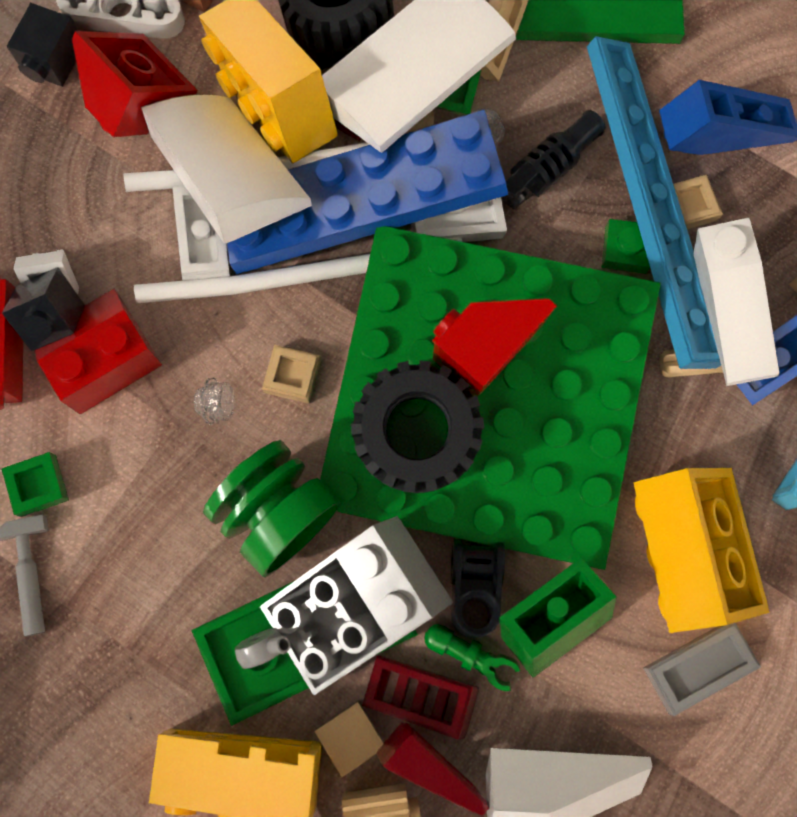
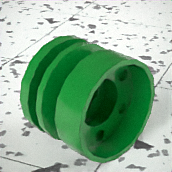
(263, 498)

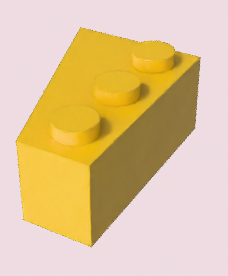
(235, 774)

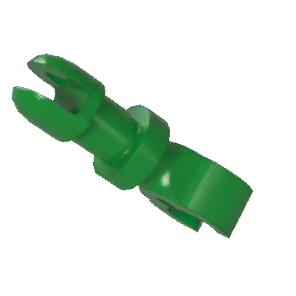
(441, 640)

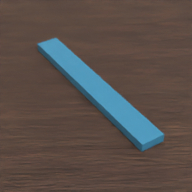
(654, 203)

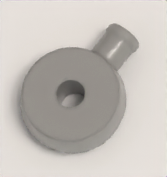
(261, 648)

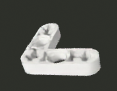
(97, 16)

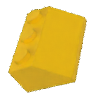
(700, 549)

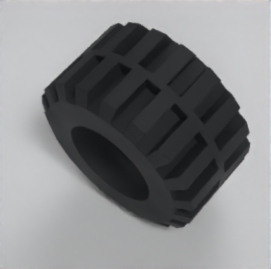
(333, 27)
(424, 383)

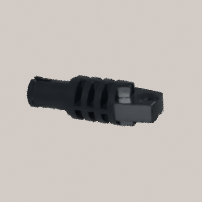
(552, 159)

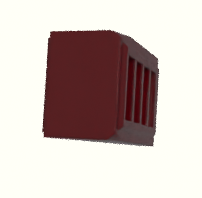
(464, 707)
(419, 762)

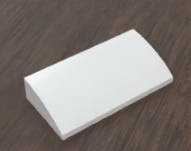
(413, 66)
(224, 164)

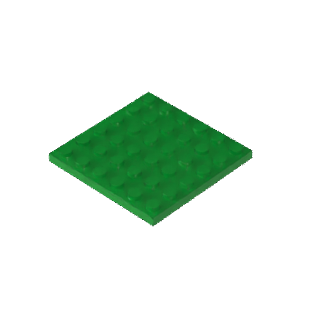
(551, 417)

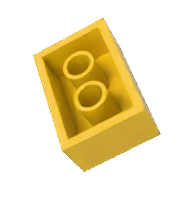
(269, 77)

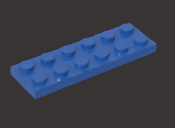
(368, 189)

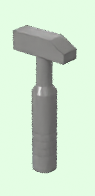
(27, 570)

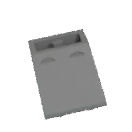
(356, 603)

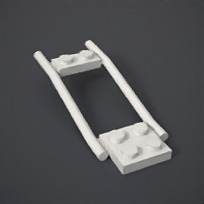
(206, 259)

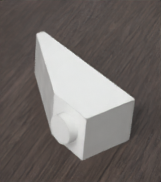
(736, 300)
(560, 782)

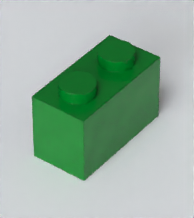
(557, 617)

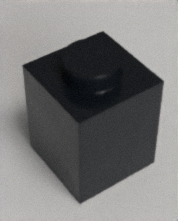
(44, 45)
(44, 309)

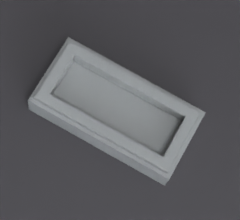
(701, 668)

